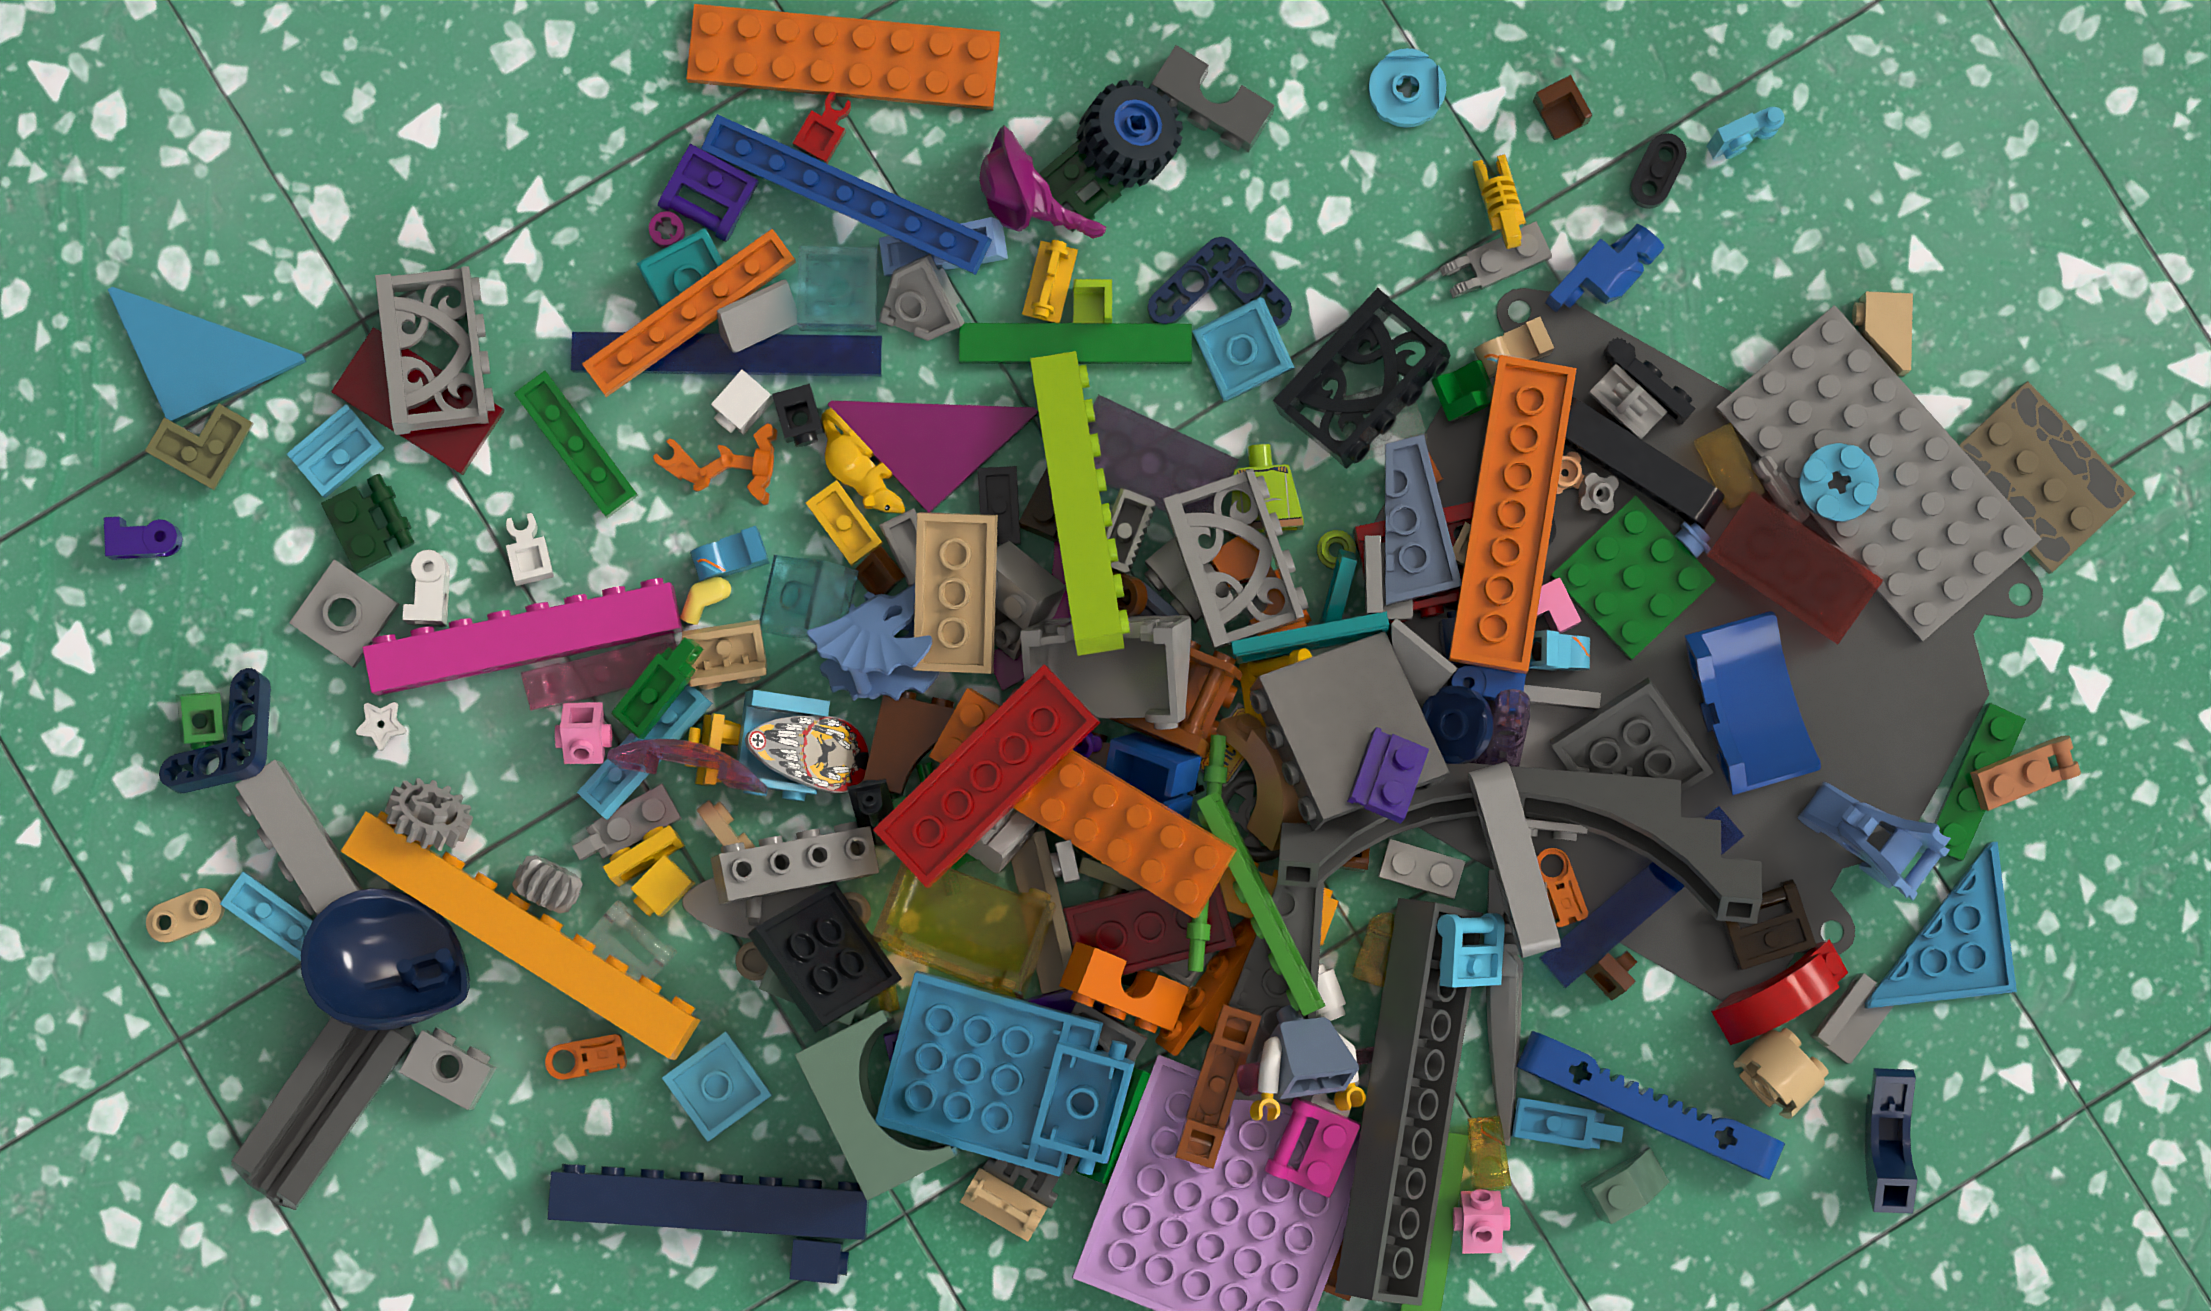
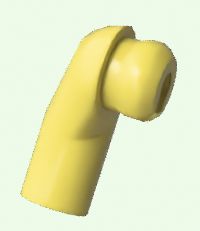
(702, 595)

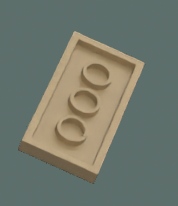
(956, 591)

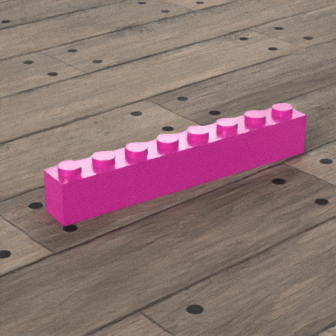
(522, 638)

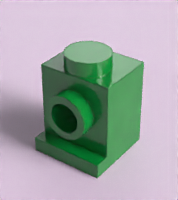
(210, 706)

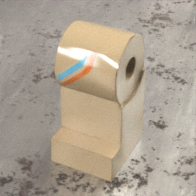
(1524, 342)

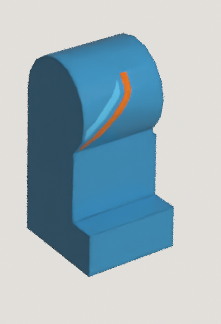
(730, 555)

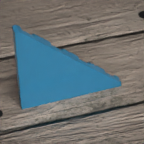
(194, 359)
(1960, 948)

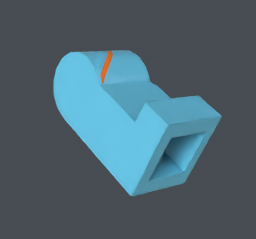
(1561, 652)

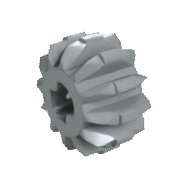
(547, 884)

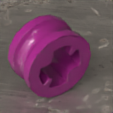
(675, 222)

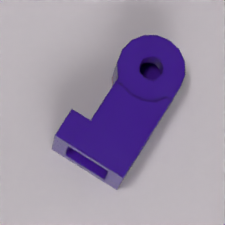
(137, 542)

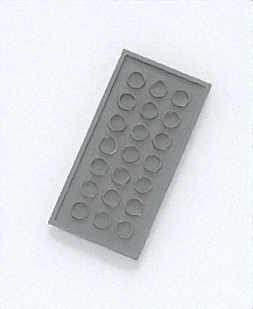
(1936, 518)

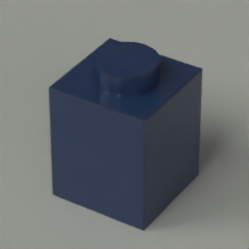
(818, 1261)

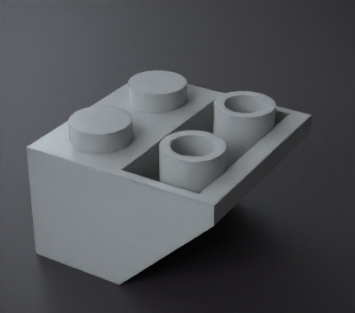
(1023, 597)

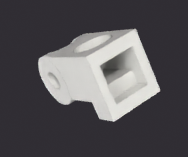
(431, 590)

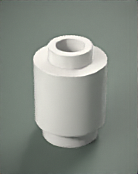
(1331, 994)

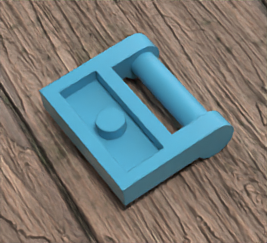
(1471, 964)

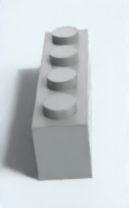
(297, 837)

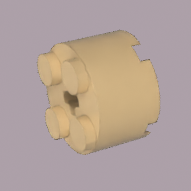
(1781, 1071)

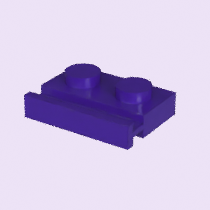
(1388, 775)

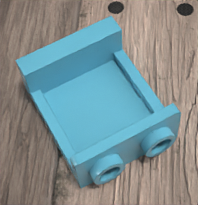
(765, 707)

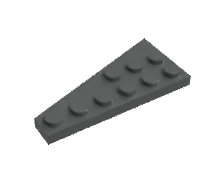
(1260, 987)

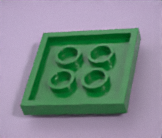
(1633, 578)

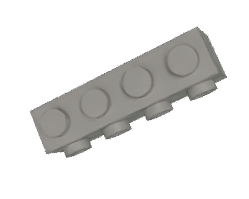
(794, 864)

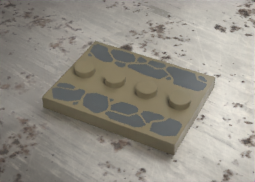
(2046, 474)

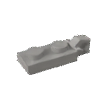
(628, 824)

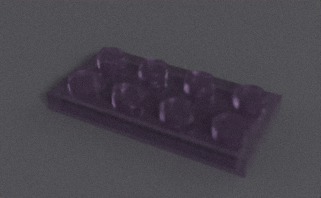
(1154, 457)

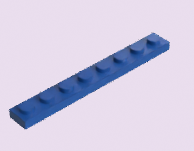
(846, 194)

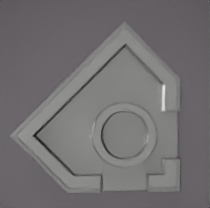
(921, 300)

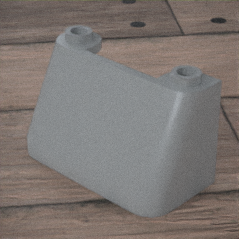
(1133, 682)

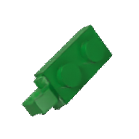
(657, 688)

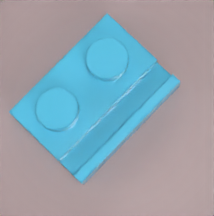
(335, 451)

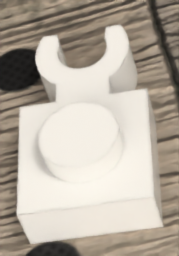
(528, 556)

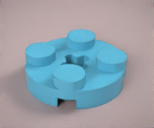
(1422, 72)
(1849, 462)

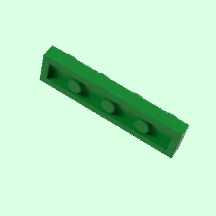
(576, 444)
(1961, 809)

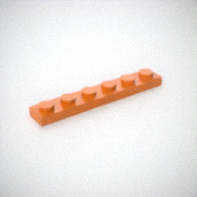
(688, 313)

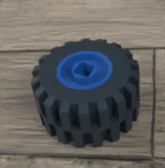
(1129, 133)

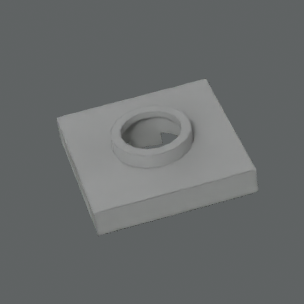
(371, 606)

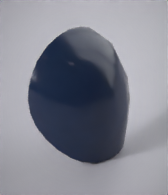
(383, 961)

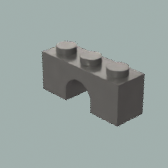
(1236, 121)

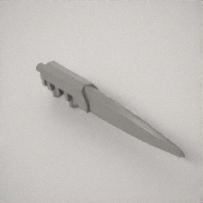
(1504, 1017)

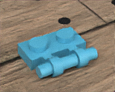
(1734, 137)

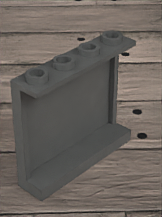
(1324, 715)

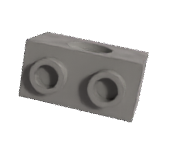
(424, 1067)

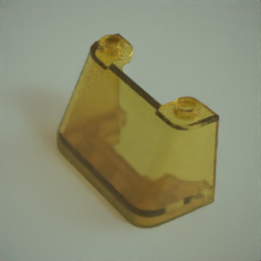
(967, 929)

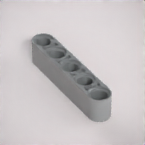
(1514, 859)

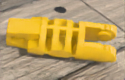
(1501, 201)

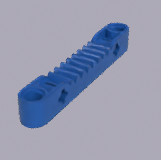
(1748, 1146)

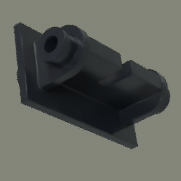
(871, 804)

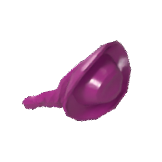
(1019, 192)

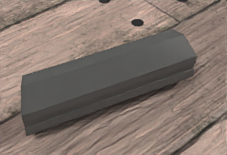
(318, 1109)

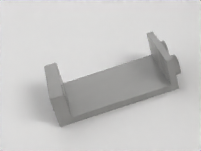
(1551, 714)

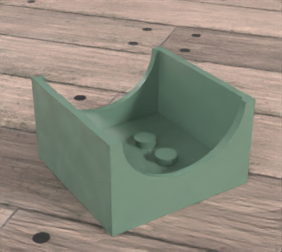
(840, 1083)

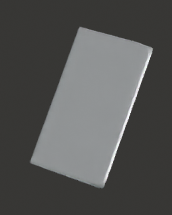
(757, 316)

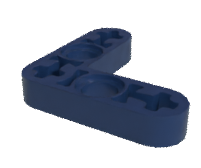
(1226, 274)
(233, 751)

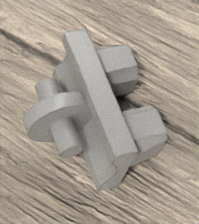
(1627, 402)

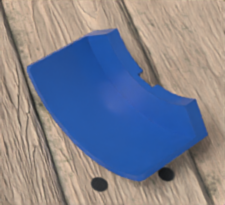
(1750, 703)

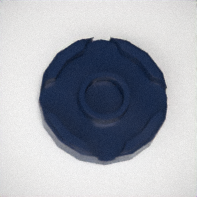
(1459, 723)

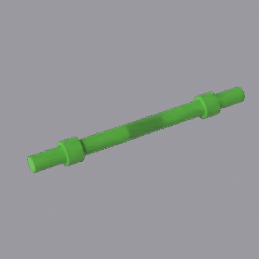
(1198, 930)

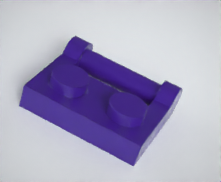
(714, 181)

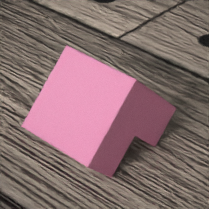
(1557, 607)

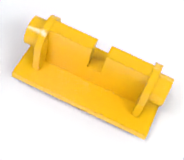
(1050, 281)

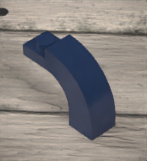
(1888, 1141)

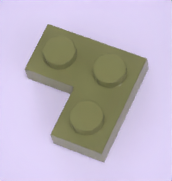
(204, 456)

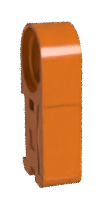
(1564, 891)
(591, 1055)

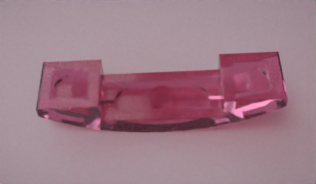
(591, 675)
(645, 756)

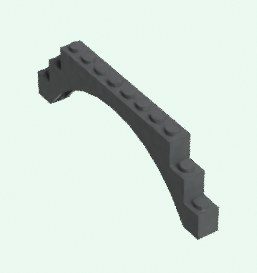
(1624, 808)

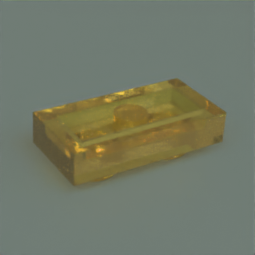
(1728, 465)

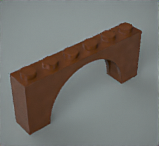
(910, 730)

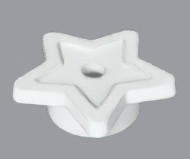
(391, 728)

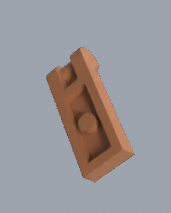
(2024, 773)

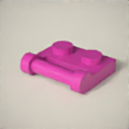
(1325, 1150)

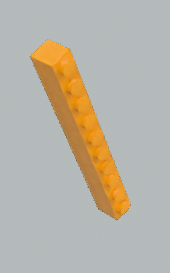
(523, 936)

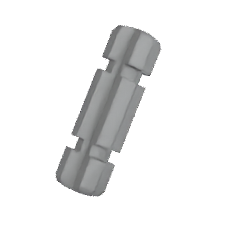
(1779, 487)

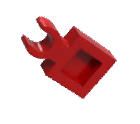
(820, 133)

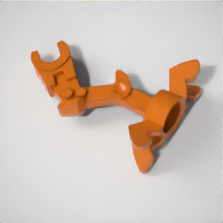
(761, 465)

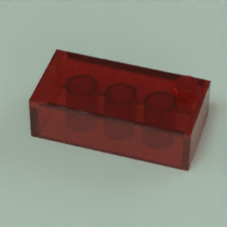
(1795, 566)

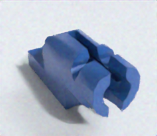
(1608, 270)

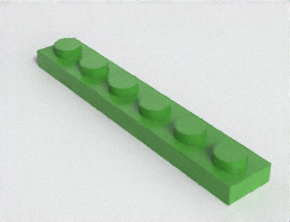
(1267, 919)

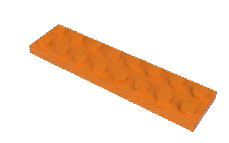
(843, 57)
(1512, 514)
(1110, 820)

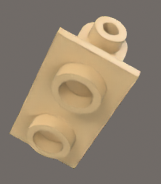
(1003, 1204)

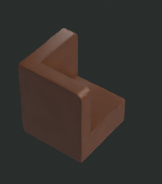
(1562, 107)

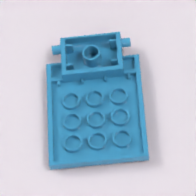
(1004, 1078)

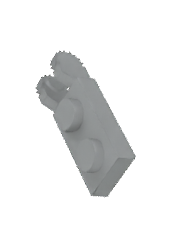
(1496, 263)

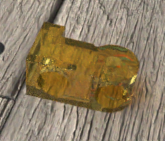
(1374, 950)
(1488, 1154)

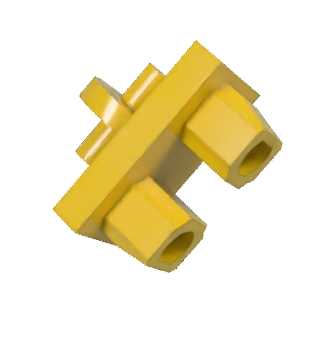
(714, 733)

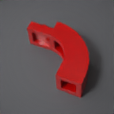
(1782, 996)

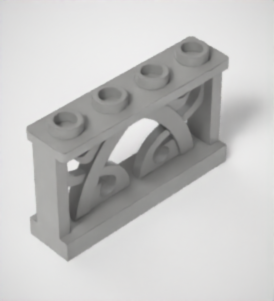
(398, 310)
(1190, 526)

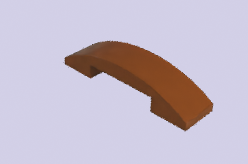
(1216, 1086)

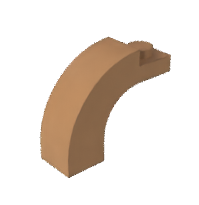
(1275, 797)

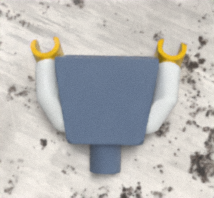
(1306, 1060)

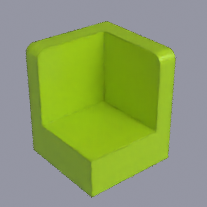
(1092, 301)

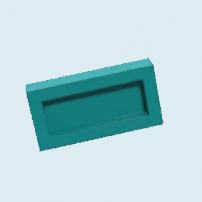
(1339, 586)

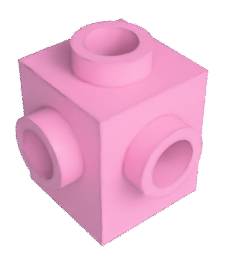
(583, 733)
(1481, 1221)

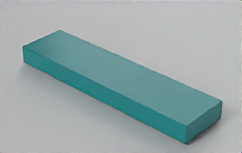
(1309, 637)

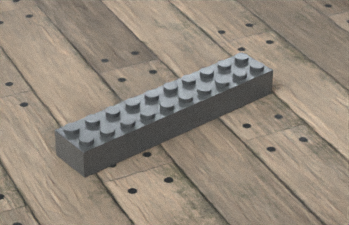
(1405, 1114)

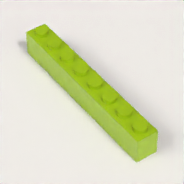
(1077, 503)

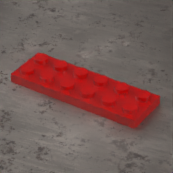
(986, 776)

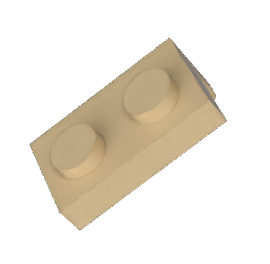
(728, 654)

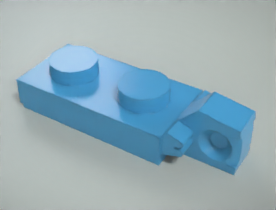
(1562, 1124)

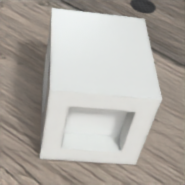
(741, 403)

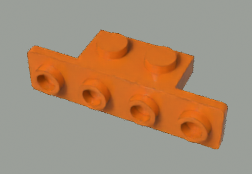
(1210, 992)

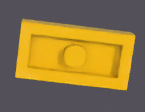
(844, 523)
(631, 862)

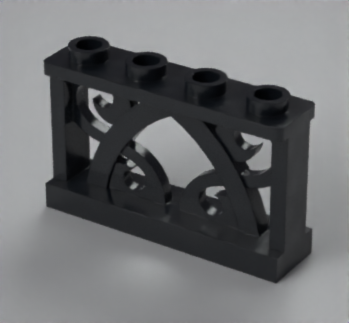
(1363, 326)

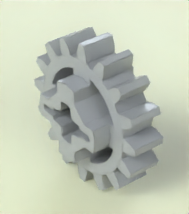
(428, 814)

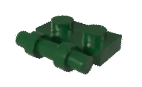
(1070, 175)
(357, 529)

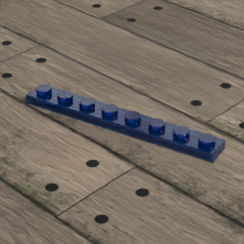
(773, 356)

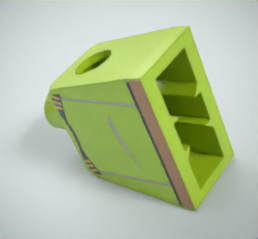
(1280, 486)

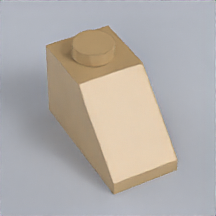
(1887, 326)

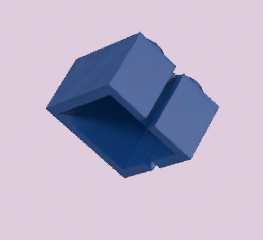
(1155, 769)

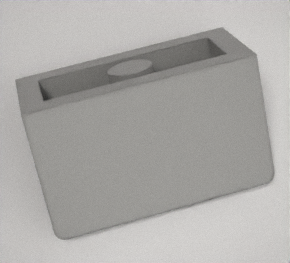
(1375, 583)
(1848, 1022)

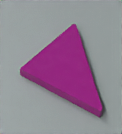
(932, 445)

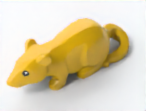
(850, 464)

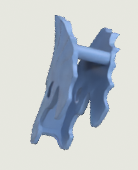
(867, 655)
(1854, 821)

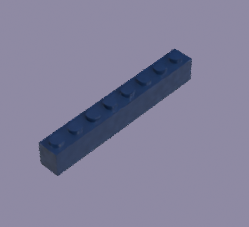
(708, 1204)

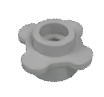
(1589, 487)

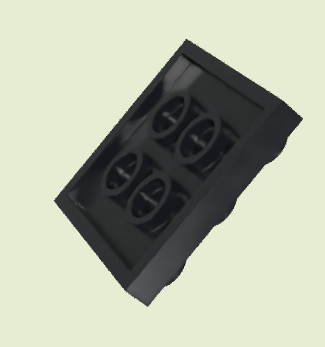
(824, 956)

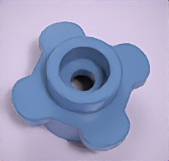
(1693, 539)

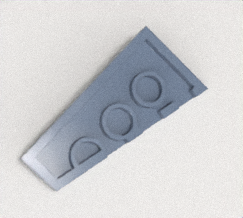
(1416, 531)

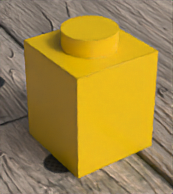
(661, 887)

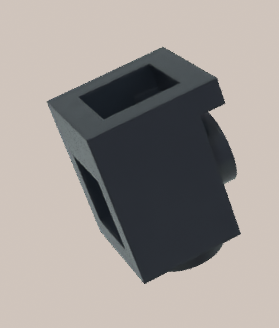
(796, 401)

